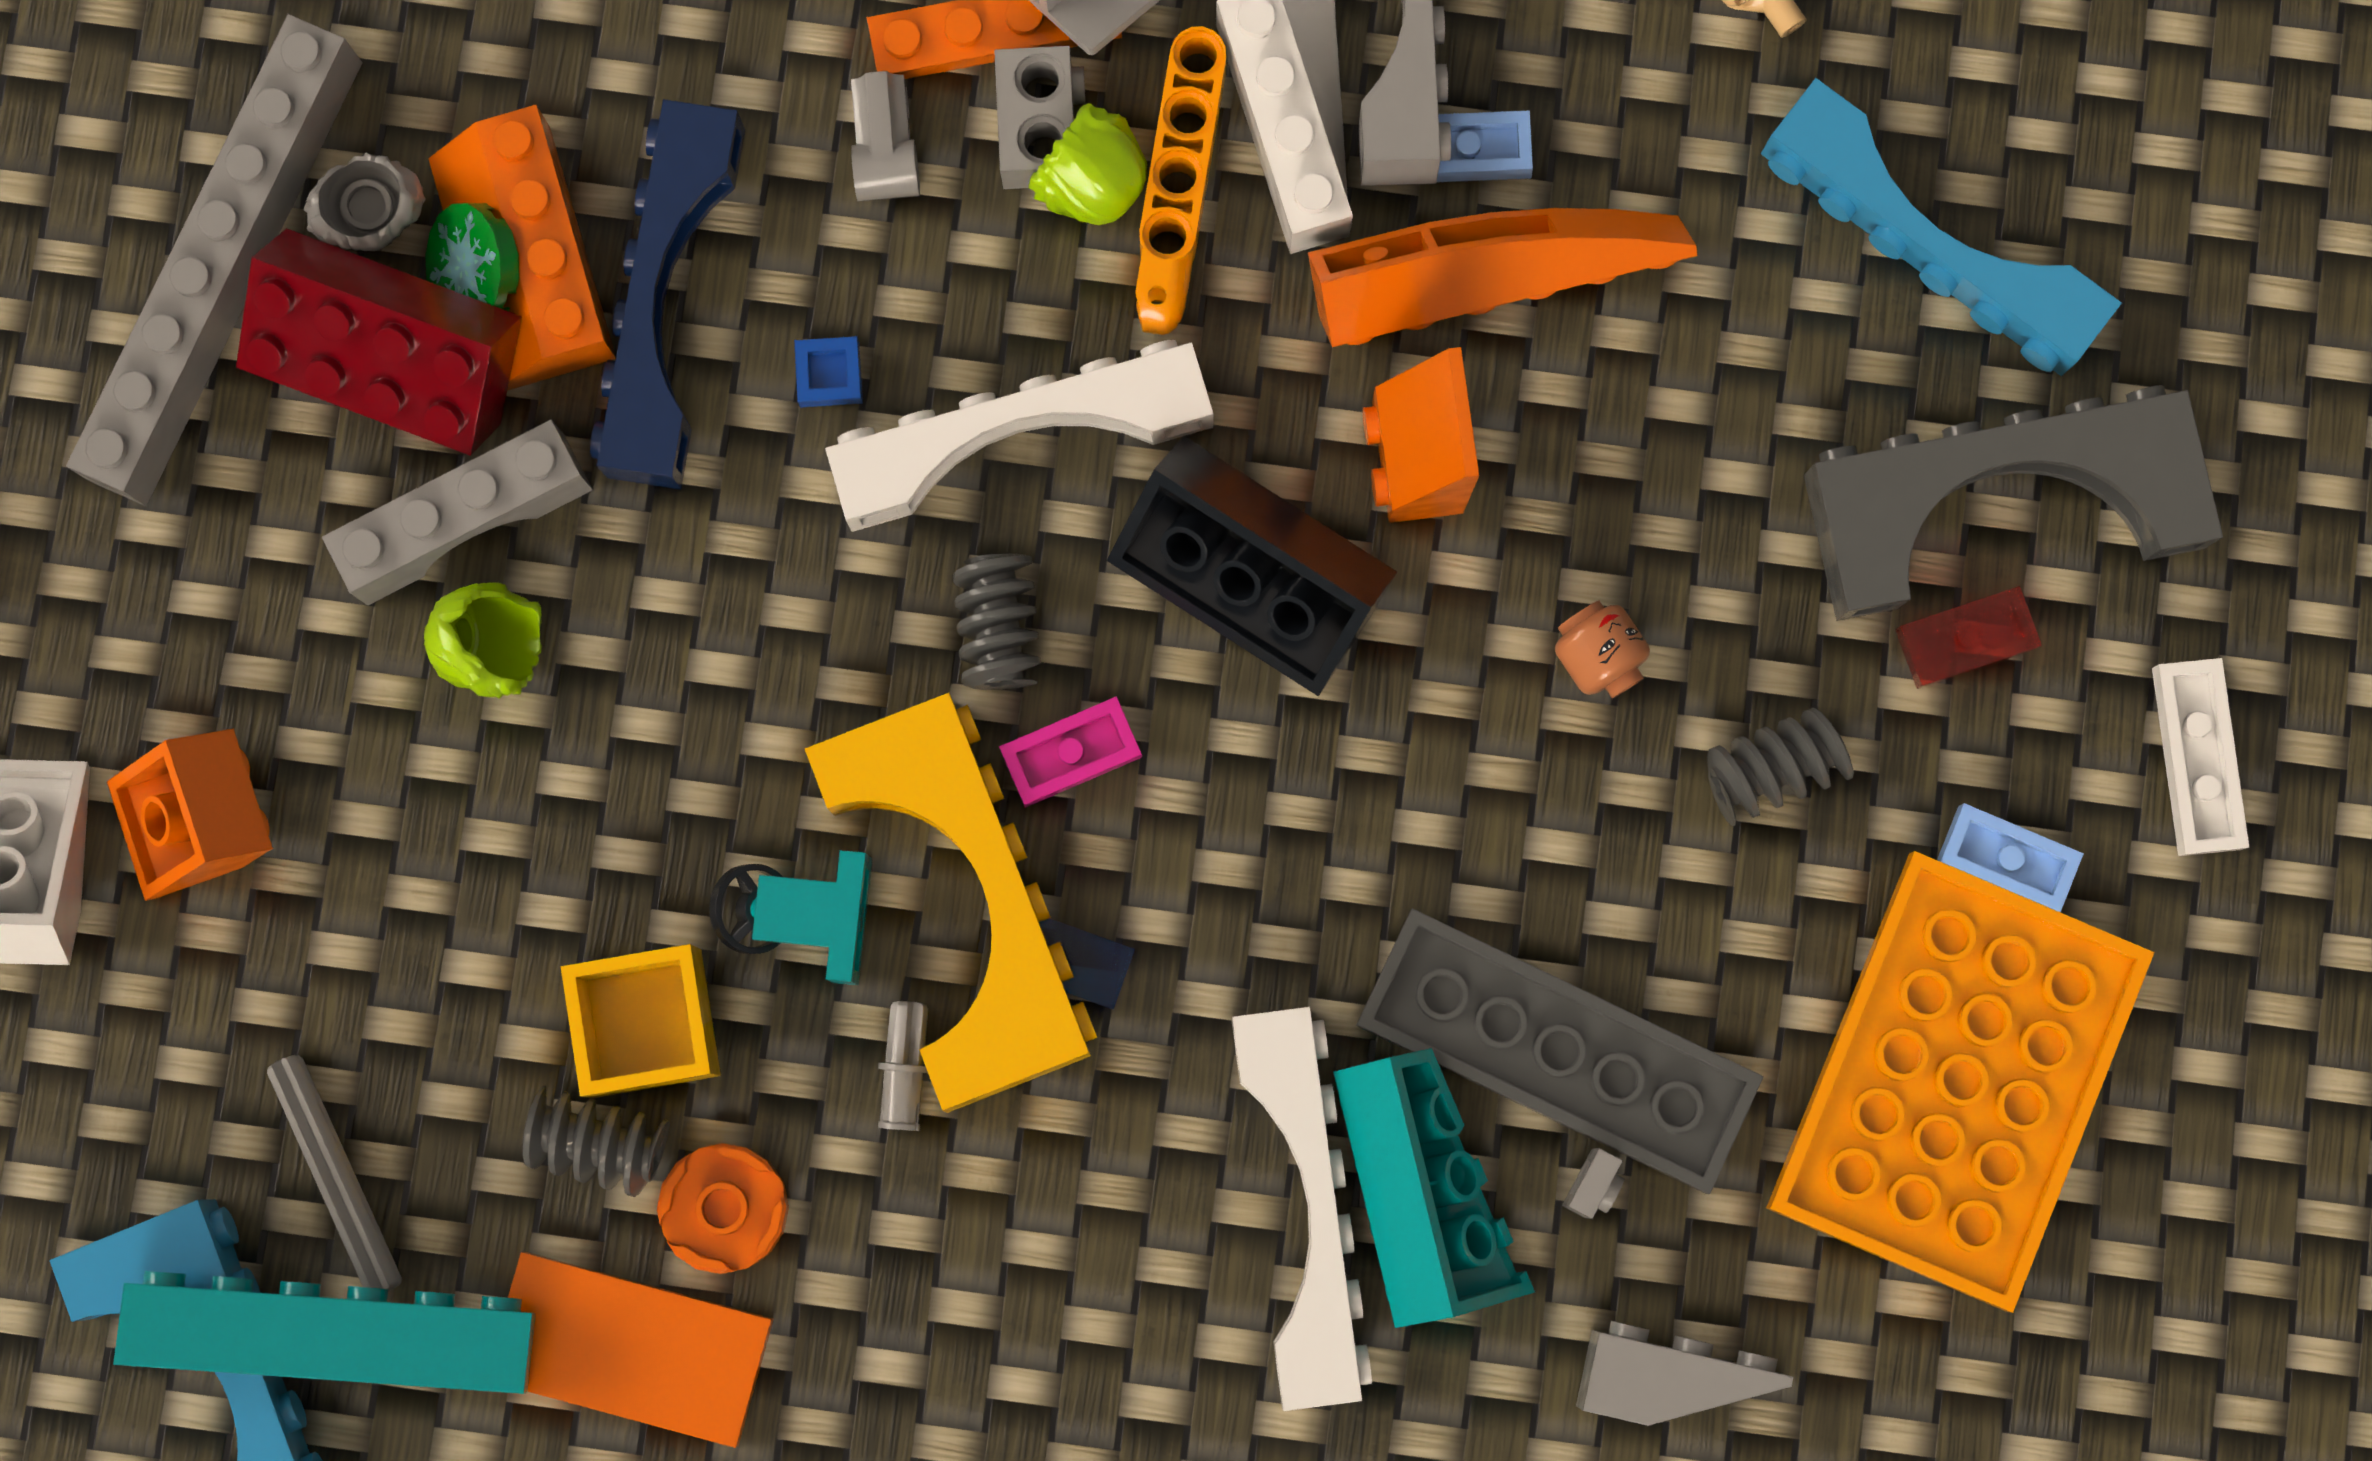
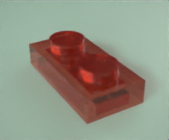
(1968, 637)

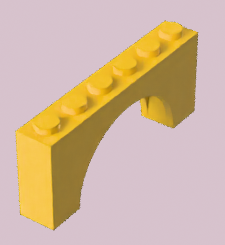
(1022, 1015)

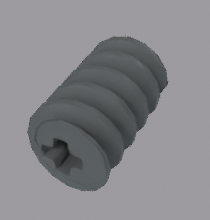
(995, 622)
(1776, 762)
(592, 1143)

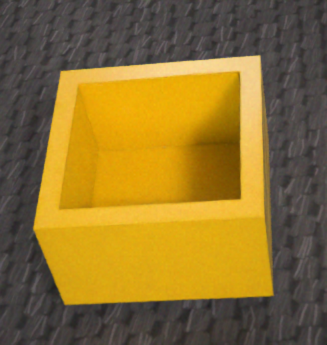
(640, 1021)

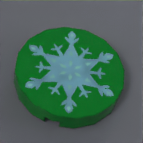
(473, 254)

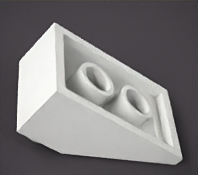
(41, 858)

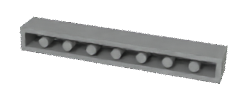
(210, 262)

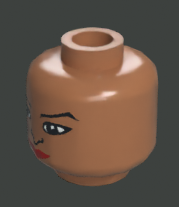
(1602, 649)

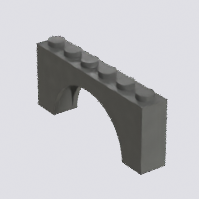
(2130, 454)

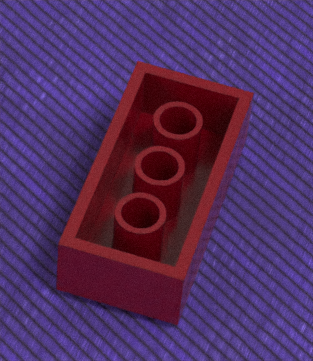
(377, 341)

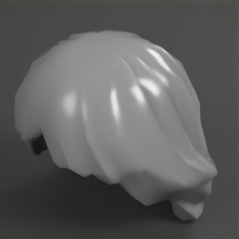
(364, 203)

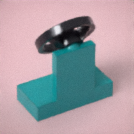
(801, 912)

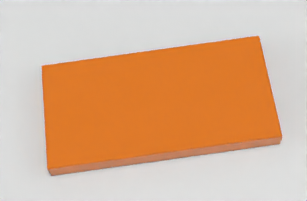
(640, 1349)

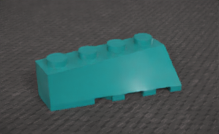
(1424, 1193)

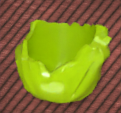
(1093, 169)
(484, 639)

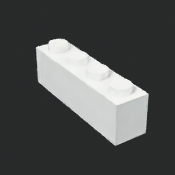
(1291, 97)

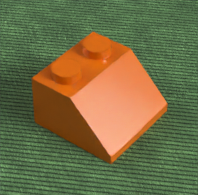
(189, 812)

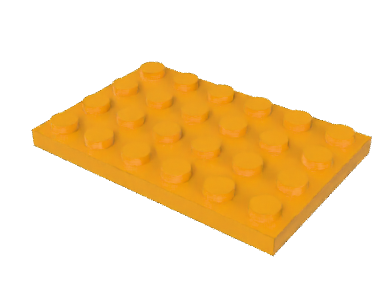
(1960, 1081)

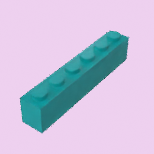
(325, 1337)

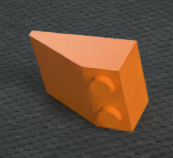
(1423, 440)

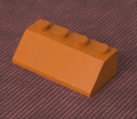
(517, 172)

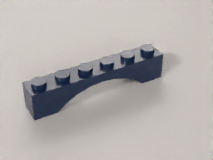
(690, 172)

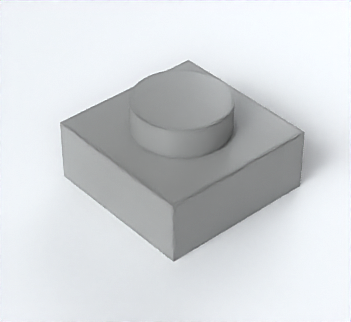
(1595, 1185)

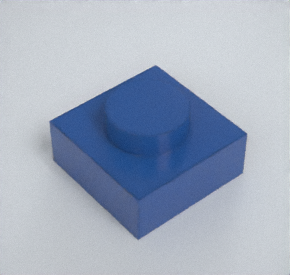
(828, 371)

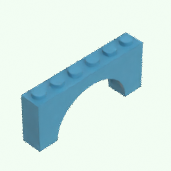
(200, 1244)

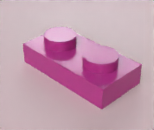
(1070, 751)

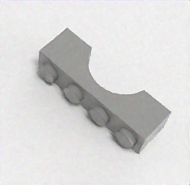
(413, 531)

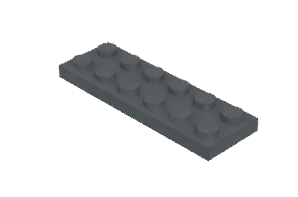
(1560, 1051)

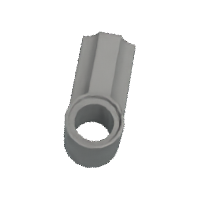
(883, 153)

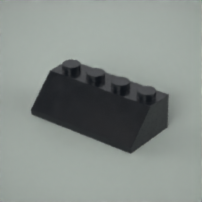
(1250, 565)

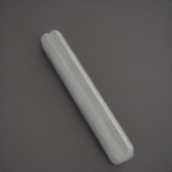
(333, 1173)

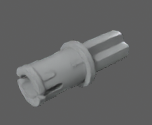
(903, 1066)

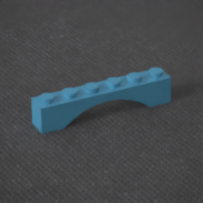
(2040, 307)

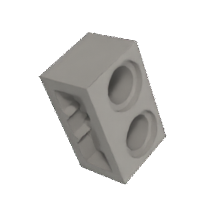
(1027, 117)

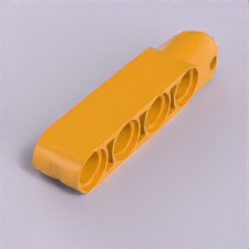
(1167, 276)

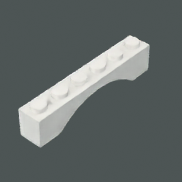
(893, 470)
(1316, 1343)

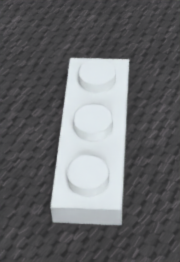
(2200, 757)

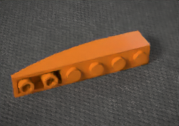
(1482, 263)

